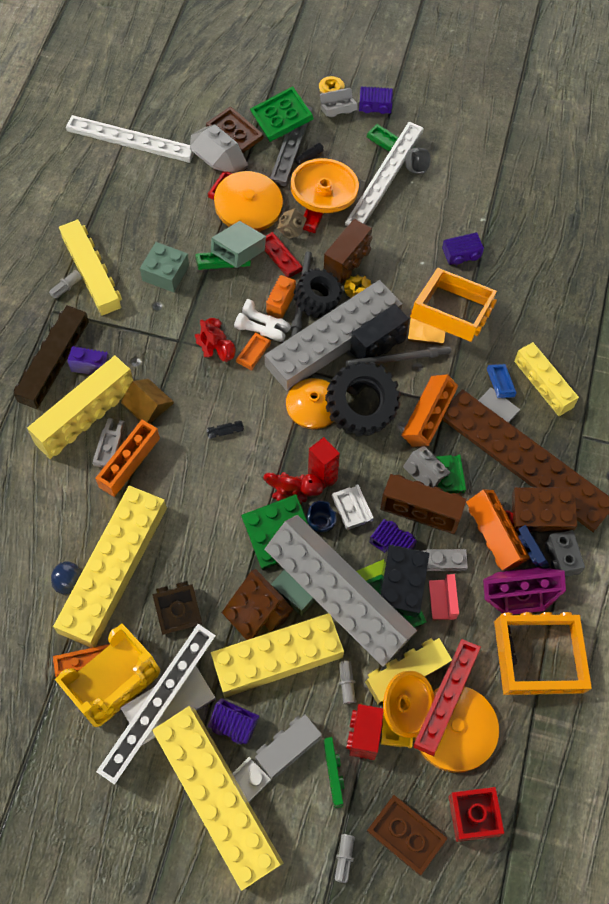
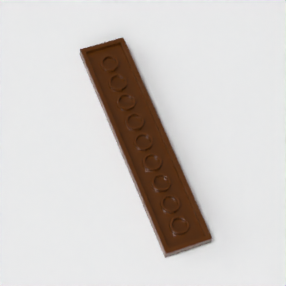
(524, 456)

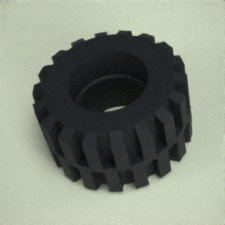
(322, 282)

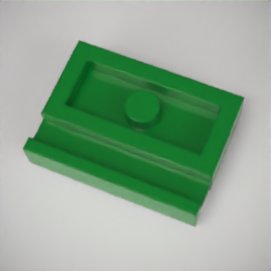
(455, 480)

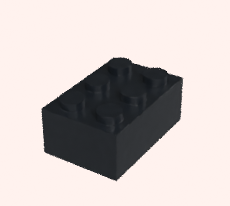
(380, 333)
(404, 579)

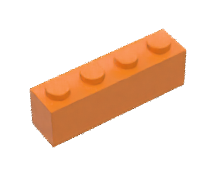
(429, 410)
(127, 458)
(497, 530)

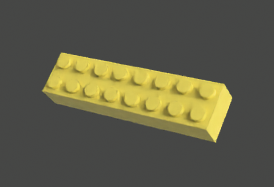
(110, 567)
(217, 798)

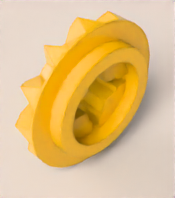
(329, 82)
(352, 282)

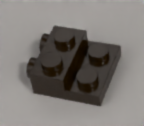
(177, 607)

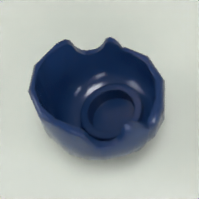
(321, 517)
(65, 577)

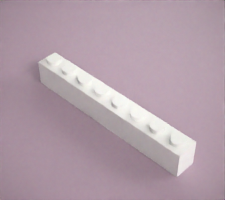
(155, 704)

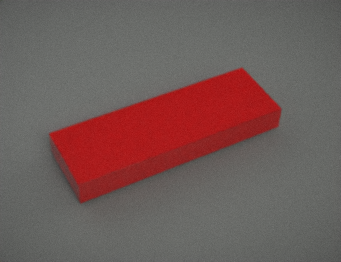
(281, 256)

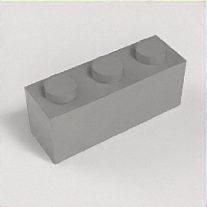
(287, 746)

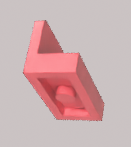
(444, 598)

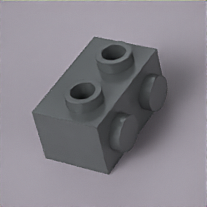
(565, 553)

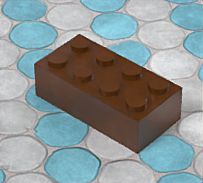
(422, 503)

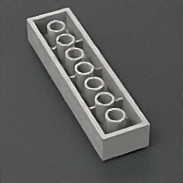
(327, 336)
(340, 590)

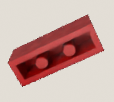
(324, 462)

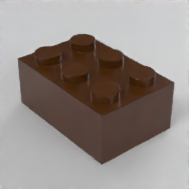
(348, 250)
(544, 509)

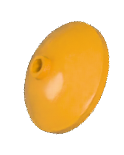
(305, 410)
(407, 703)

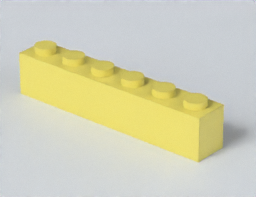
(90, 268)

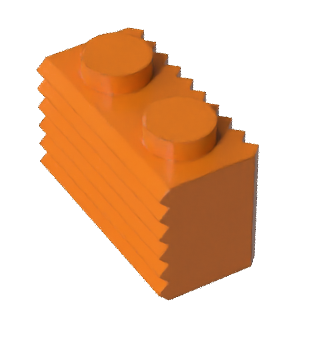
(280, 297)

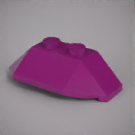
(524, 589)

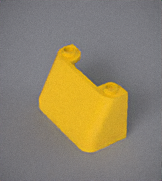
(110, 677)

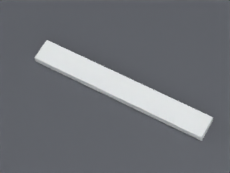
(130, 138)
(385, 174)

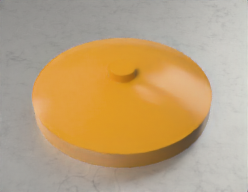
(324, 185)
(248, 199)
(469, 735)

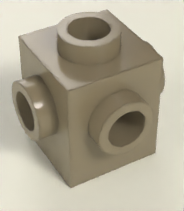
(291, 223)

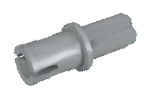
(65, 284)
(347, 682)
(344, 858)

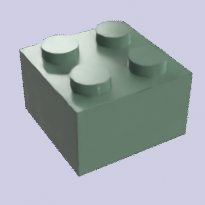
(164, 267)

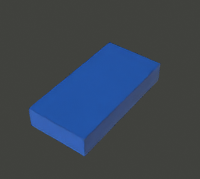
(501, 381)

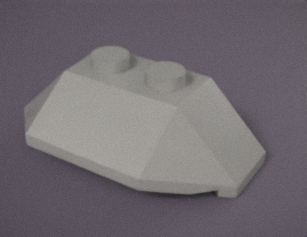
(218, 149)

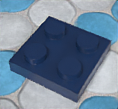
(529, 543)

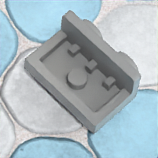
(338, 102)
(425, 467)

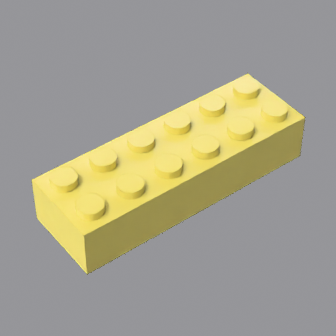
(81, 407)
(277, 655)

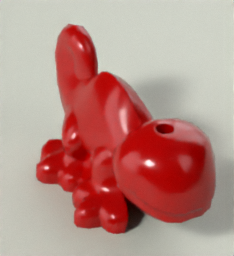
(214, 338)
(288, 486)

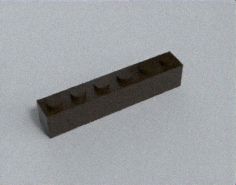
(51, 357)

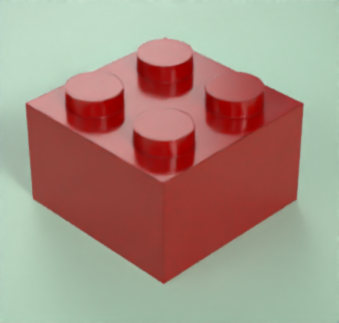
(366, 733)
(476, 814)

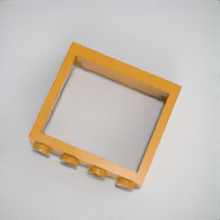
(461, 287)
(513, 687)

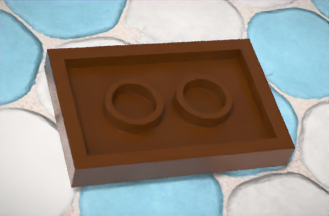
(237, 128)
(252, 605)
(407, 835)

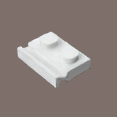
(352, 507)
(250, 778)

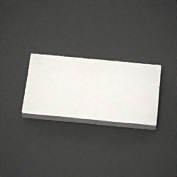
(192, 693)

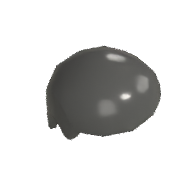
(418, 160)

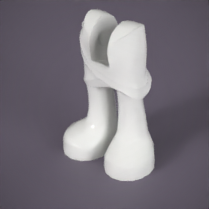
(273, 329)

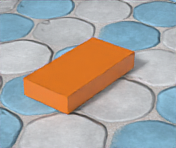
(253, 351)

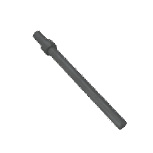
(296, 325)
(431, 352)

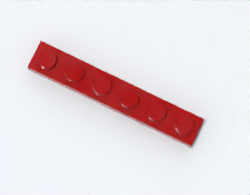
(447, 698)

